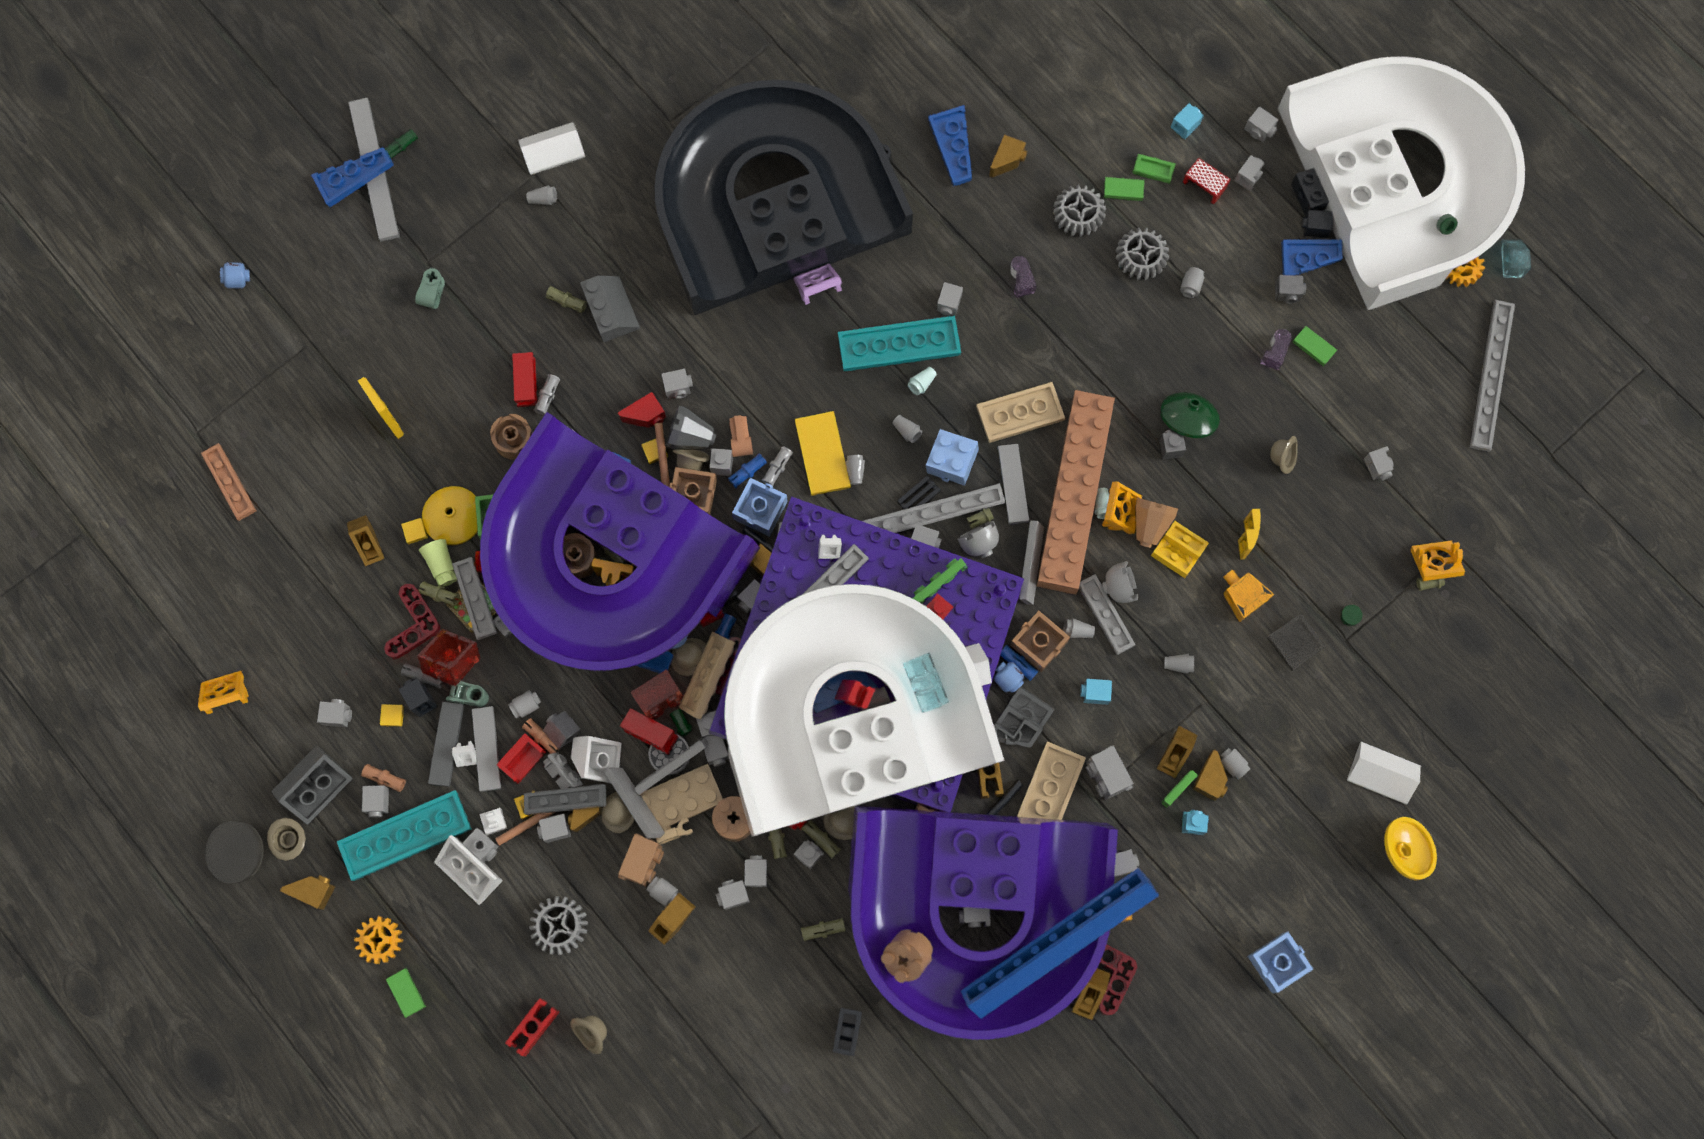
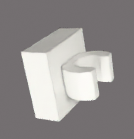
(829, 547)
(464, 755)
(493, 821)

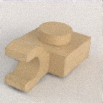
(674, 833)

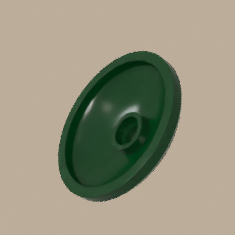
(1189, 415)

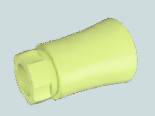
(439, 562)

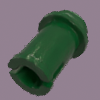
(681, 723)

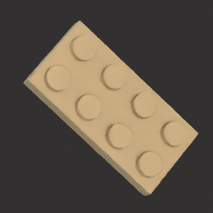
(1020, 412)
(707, 675)
(1052, 783)
(683, 796)

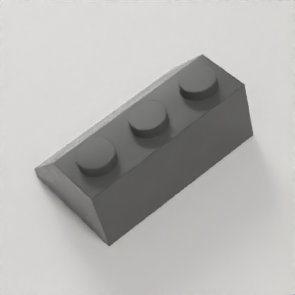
(609, 306)
(311, 785)

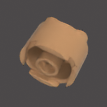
(508, 427)
(574, 544)
(724, 826)
(907, 955)

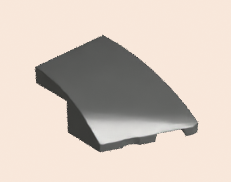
(1022, 719)

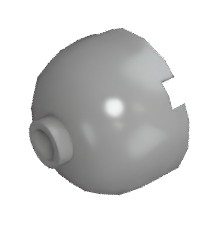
(980, 540)
(1120, 583)

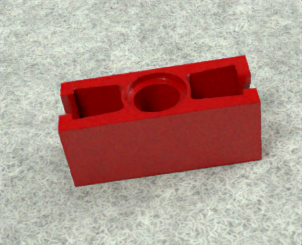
(524, 379)
(854, 694)
(649, 731)
(523, 1027)

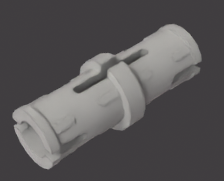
(546, 394)
(777, 466)

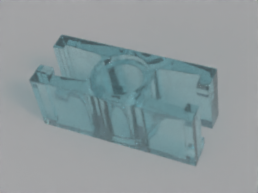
(925, 682)

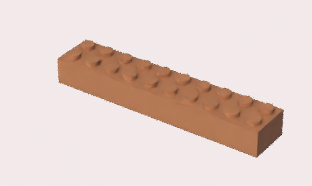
(1075, 492)

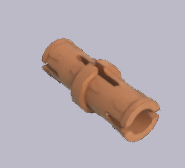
(539, 736)
(383, 778)

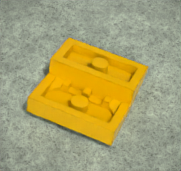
(1249, 537)
(1179, 549)

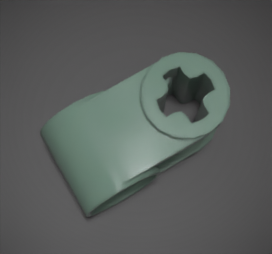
(430, 292)
(464, 693)

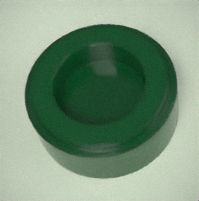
(1447, 224)
(1351, 615)

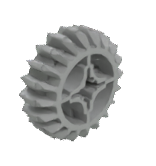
(1093, 207)
(1128, 258)
(569, 908)

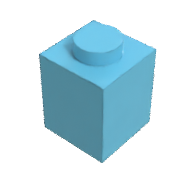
(1187, 121)
(1096, 691)

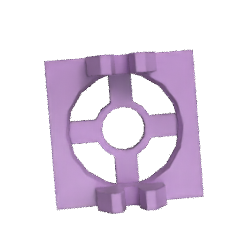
(819, 285)

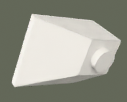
(595, 756)

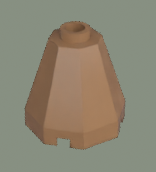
(1152, 521)

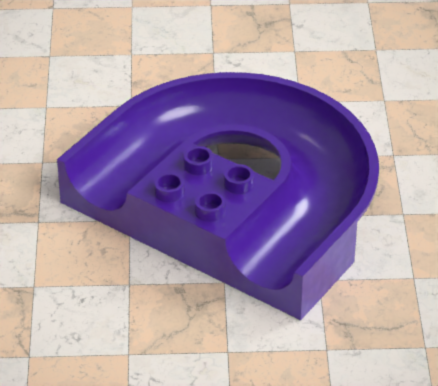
(680, 555)
(923, 860)

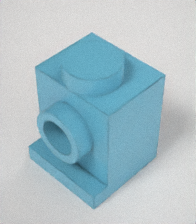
(1194, 822)

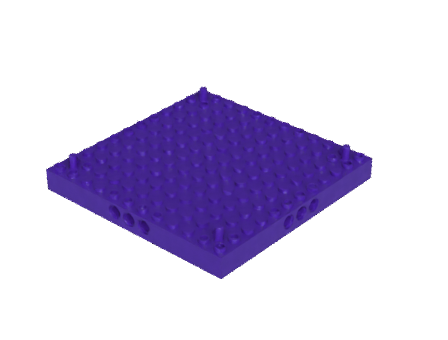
(980, 599)

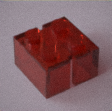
(444, 657)
(657, 695)

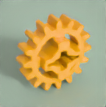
(1468, 273)
(378, 948)

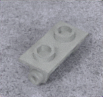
(556, 765)

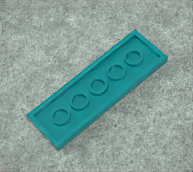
(899, 343)
(403, 835)

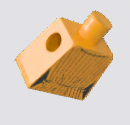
(1245, 594)

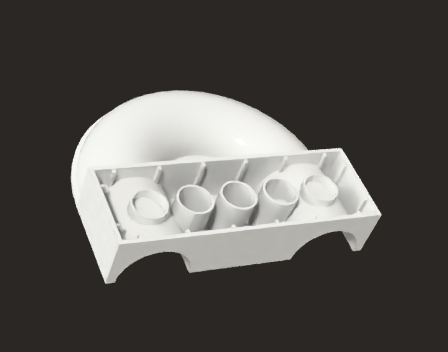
(1385, 226)
(806, 770)

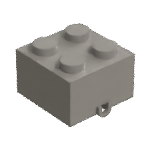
(1108, 773)

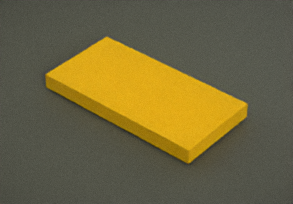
(381, 407)
(822, 453)

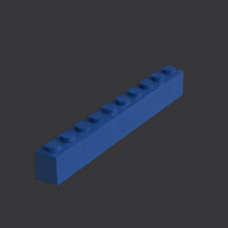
(1059, 943)

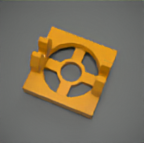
(1130, 497)
(611, 571)
(1439, 572)
(229, 681)

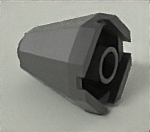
(689, 431)

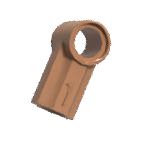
(740, 440)

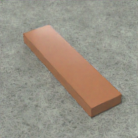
(228, 482)

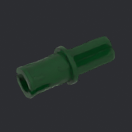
(401, 143)

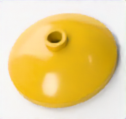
(459, 525)
(1410, 848)

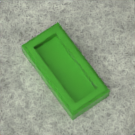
(1154, 168)
(1124, 189)
(1314, 346)
(1179, 788)
(406, 993)

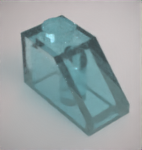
(1515, 258)

